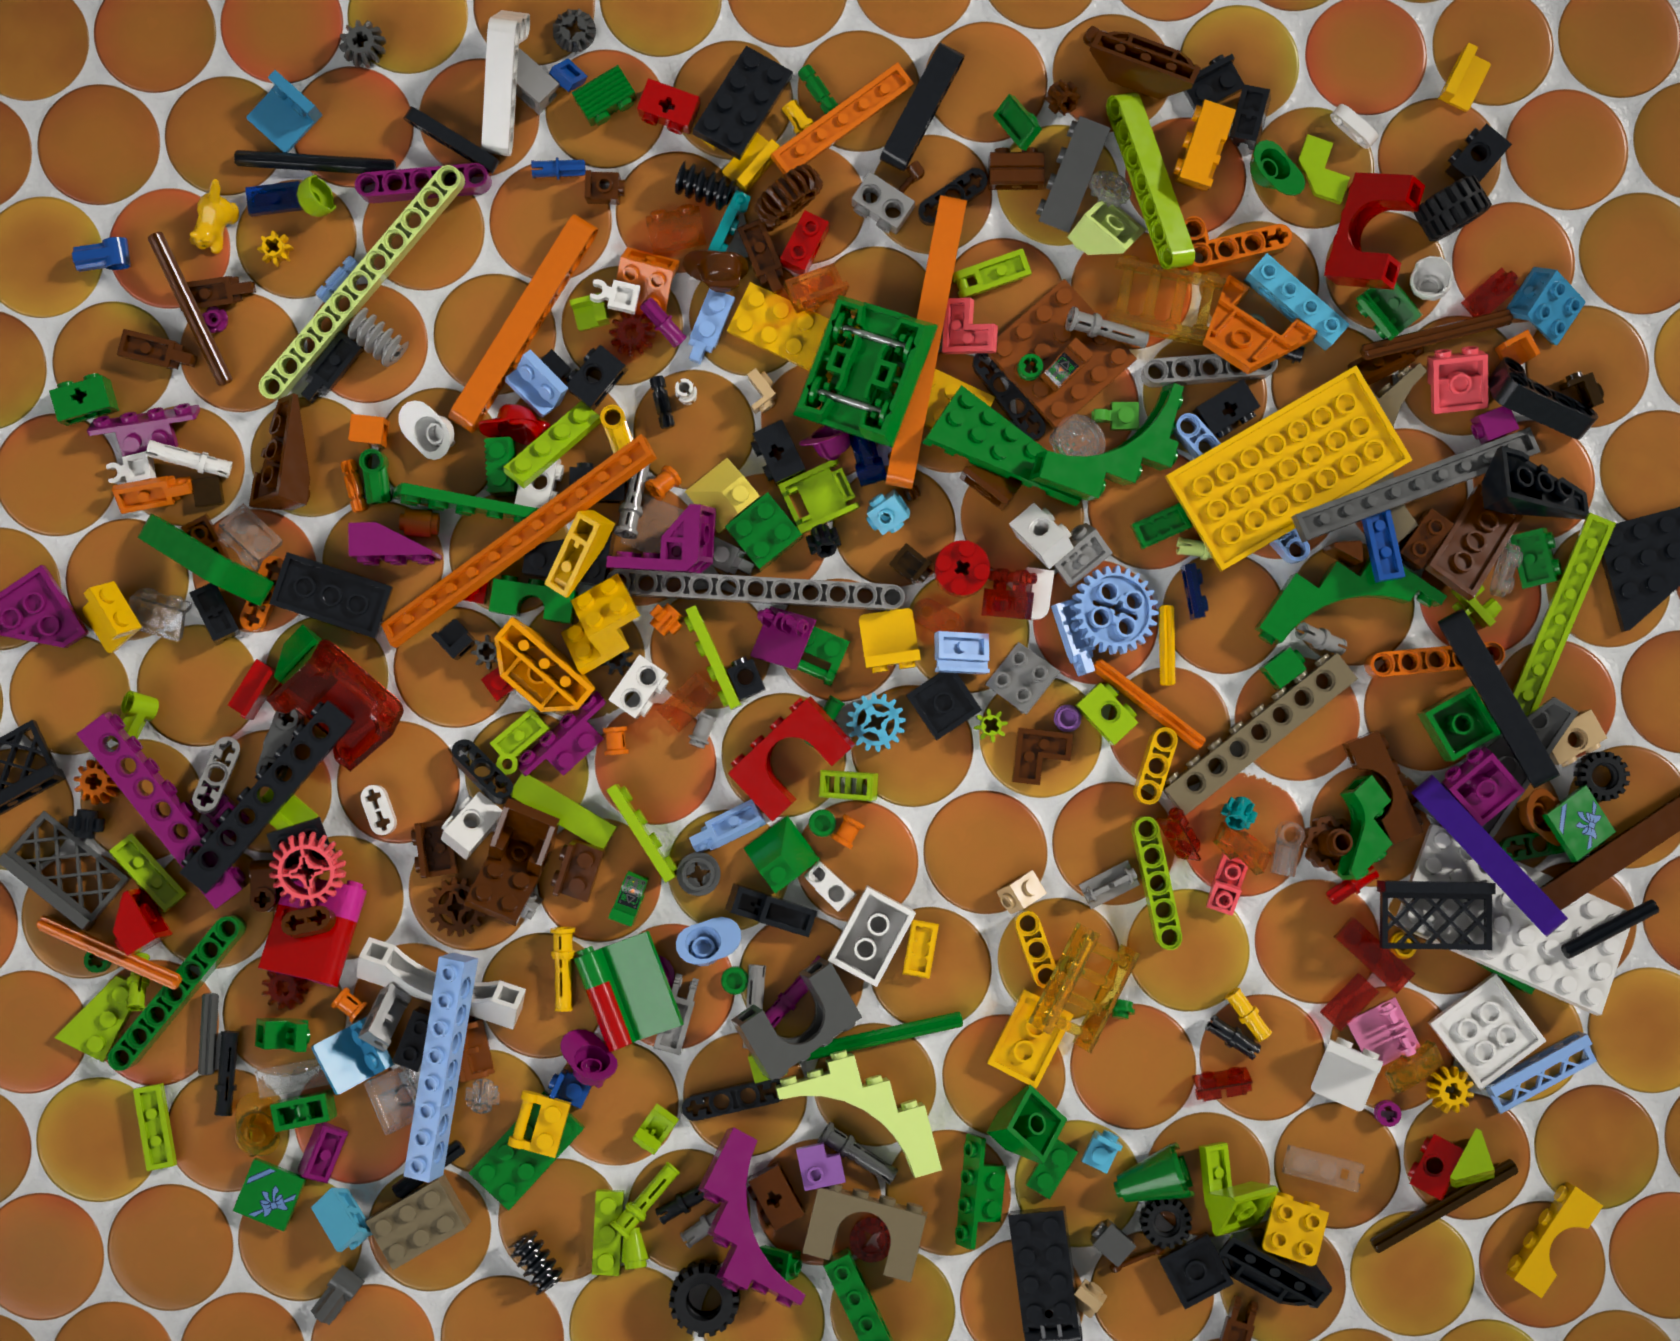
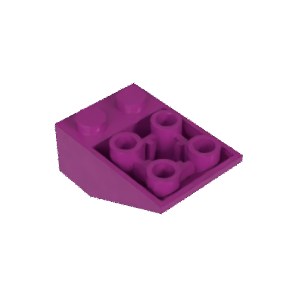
(375, 543)

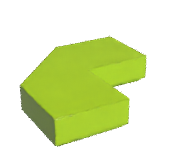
(1322, 181)

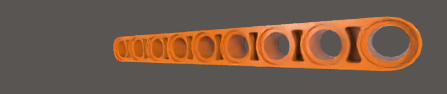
(523, 323)

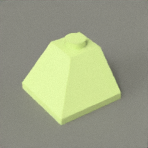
(1105, 231)

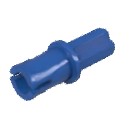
(558, 168)

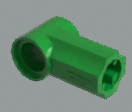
(377, 479)

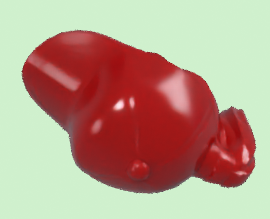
(514, 422)

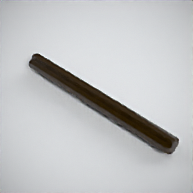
(1441, 1207)

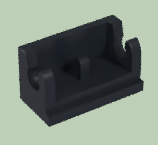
(1250, 116)
(214, 613)

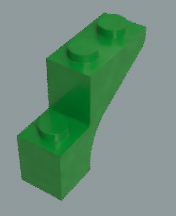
(1365, 803)

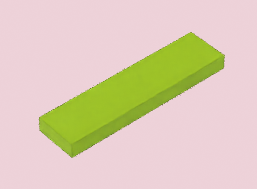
(571, 814)

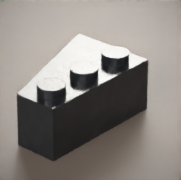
(541, 559)

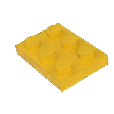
(1023, 1048)

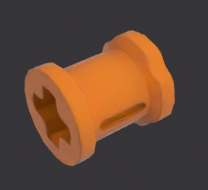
(663, 483)
(615, 740)
(847, 831)
(349, 1005)

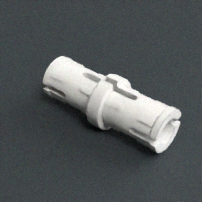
(686, 385)

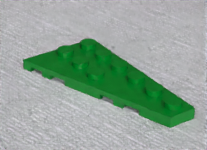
(988, 441)
(463, 504)

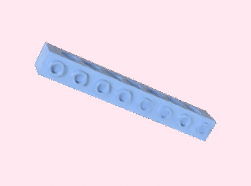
(440, 1067)

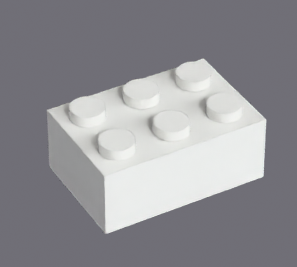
(871, 936)

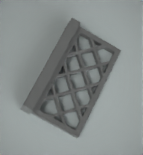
(54, 893)

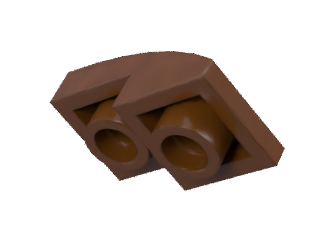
(205, 532)

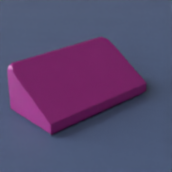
(322, 1152)

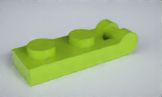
(992, 273)

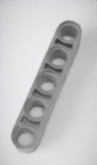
(1195, 371)

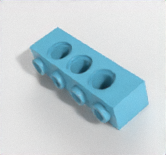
(1295, 300)

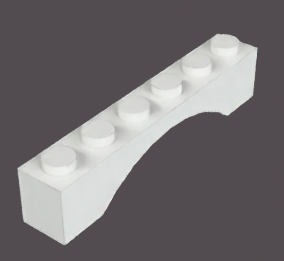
(387, 964)

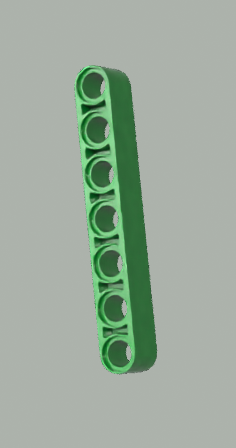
(166, 1000)

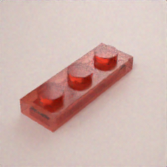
(1379, 961)

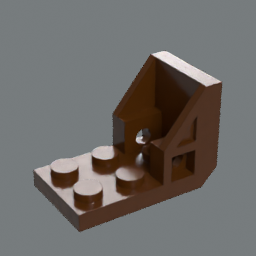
(514, 862)

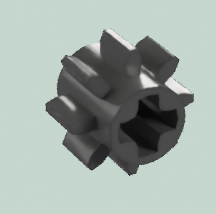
(483, 646)

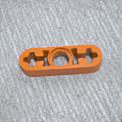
(248, 609)

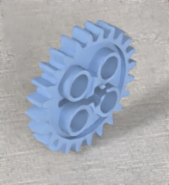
(1120, 587)

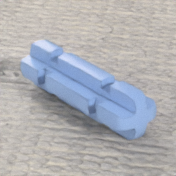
(336, 279)

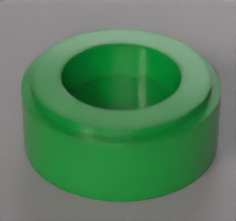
(822, 823)
(734, 980)

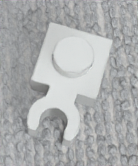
(620, 296)
(134, 468)

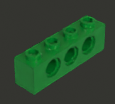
(856, 1297)

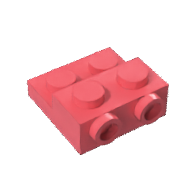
(1458, 380)

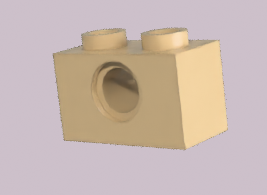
(1588, 736)

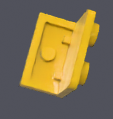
(110, 616)
(889, 640)
(1295, 1229)

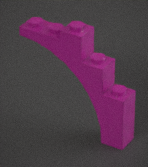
(731, 1226)

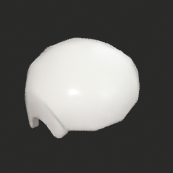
(1431, 278)

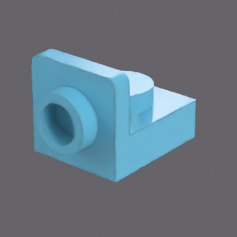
(1101, 1150)

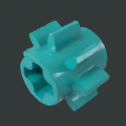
(1239, 813)

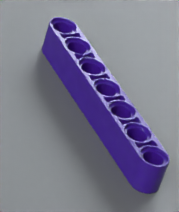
(1489, 855)

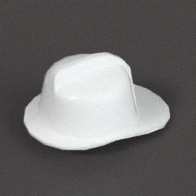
(426, 429)

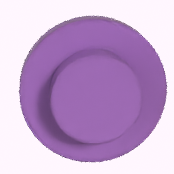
(1067, 718)

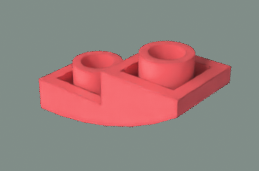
(1227, 885)

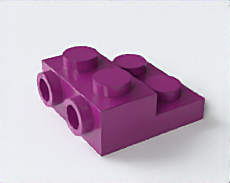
(1482, 785)

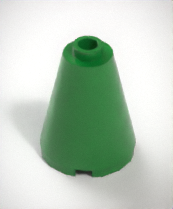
(1156, 1178)

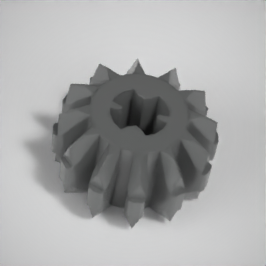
(353, 41)

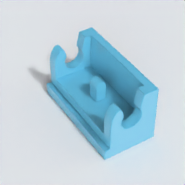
(341, 1219)

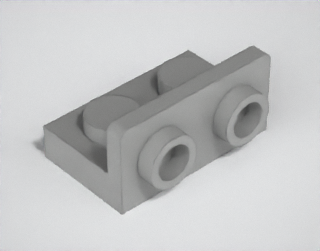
(1087, 554)

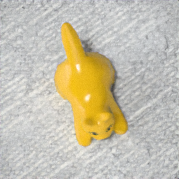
(213, 216)

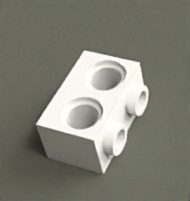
(633, 683)

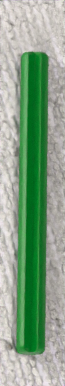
(890, 1034)

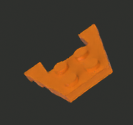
(1246, 340)

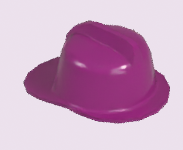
(828, 442)
(588, 1057)

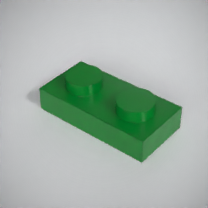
(1047, 1176)

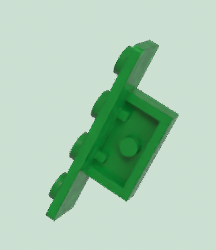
(980, 1192)

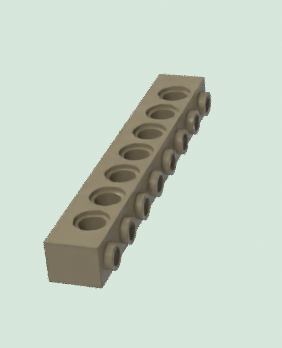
(1338, 677)

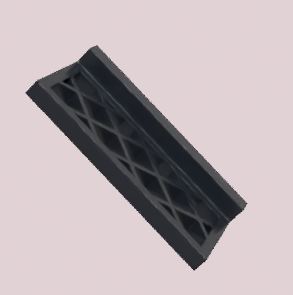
(31, 784)
(1442, 891)

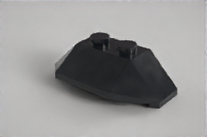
(1271, 1274)

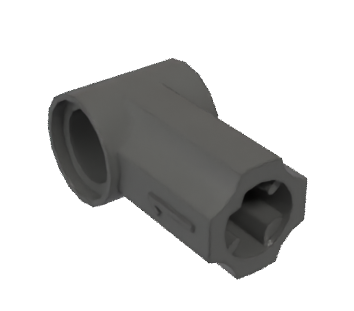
(340, 1290)

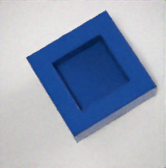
(568, 75)

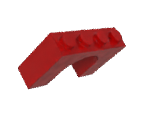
(1368, 197)
(754, 770)

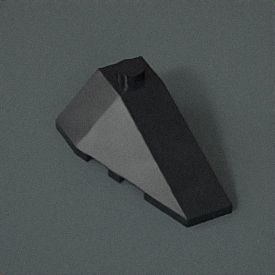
(1524, 488)

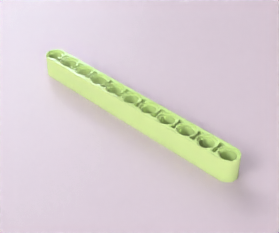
(374, 277)

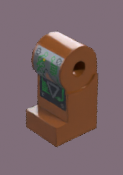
(1066, 365)

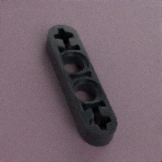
(451, 139)
(1004, 398)
(735, 1102)

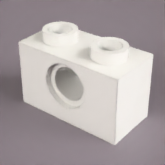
(537, 498)
(1047, 547)
(465, 839)

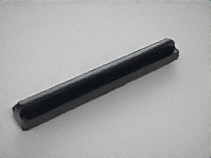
(1609, 929)

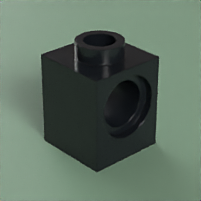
(751, 689)

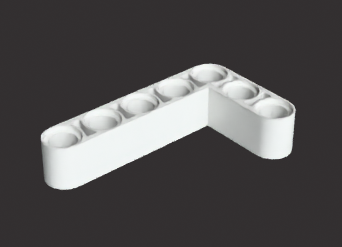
(504, 35)

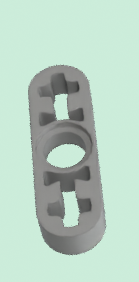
(230, 759)

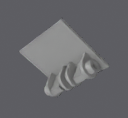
(1022, 678)

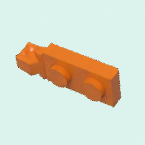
(151, 493)

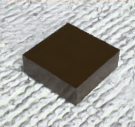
(207, 491)

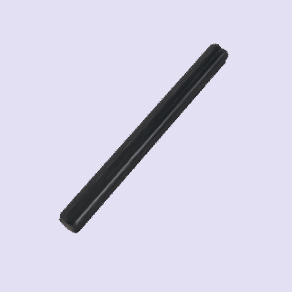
(312, 162)

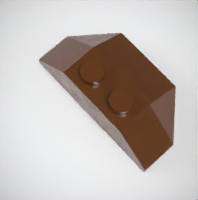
(1143, 64)

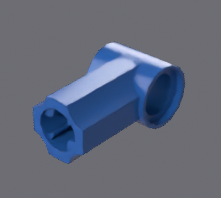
(110, 254)

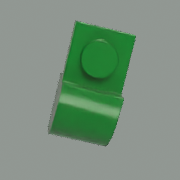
(282, 1034)

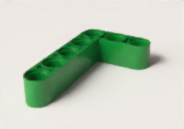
(205, 561)

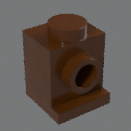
(596, 195)

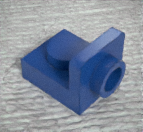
(567, 1088)

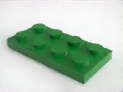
(512, 1171)

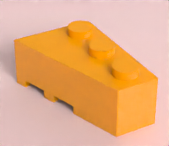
(1204, 145)

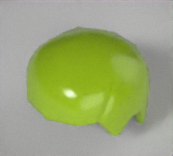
(315, 197)

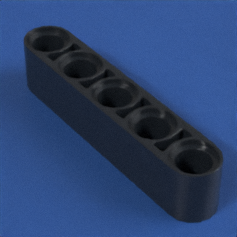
(922, 107)

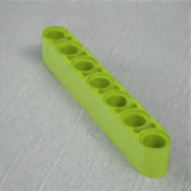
(1150, 181)

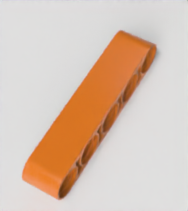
(1421, 662)

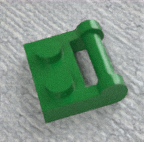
(827, 648)

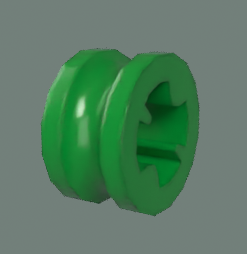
(1038, 367)
(95, 968)

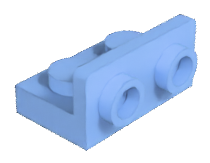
(537, 384)

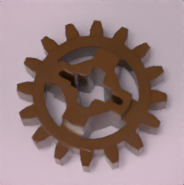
(455, 895)

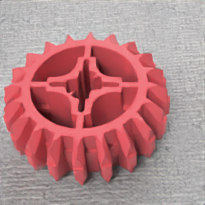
(286, 874)

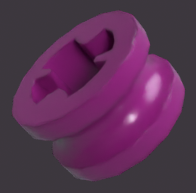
(1381, 1119)

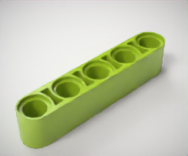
(1165, 893)

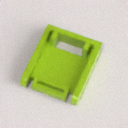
(822, 494)

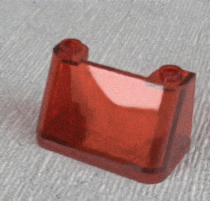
(334, 676)

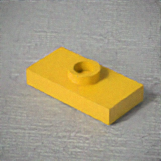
(920, 949)

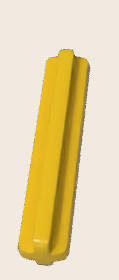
(1167, 645)

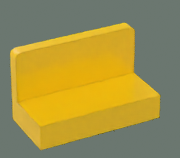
(1465, 79)
(752, 164)

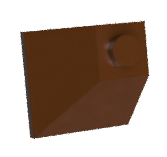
(991, 485)

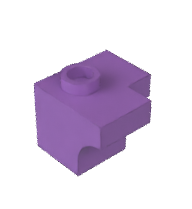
(818, 1167)

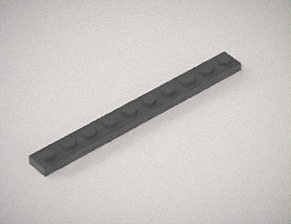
(1407, 487)

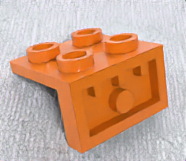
(649, 271)

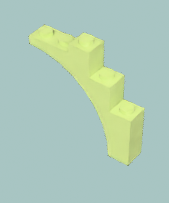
(842, 1082)

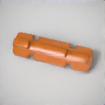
(354, 485)

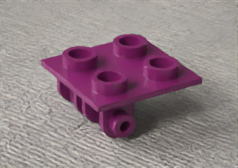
(782, 637)

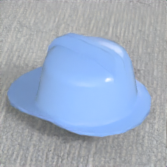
(708, 941)

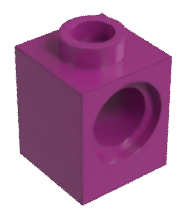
(1493, 424)

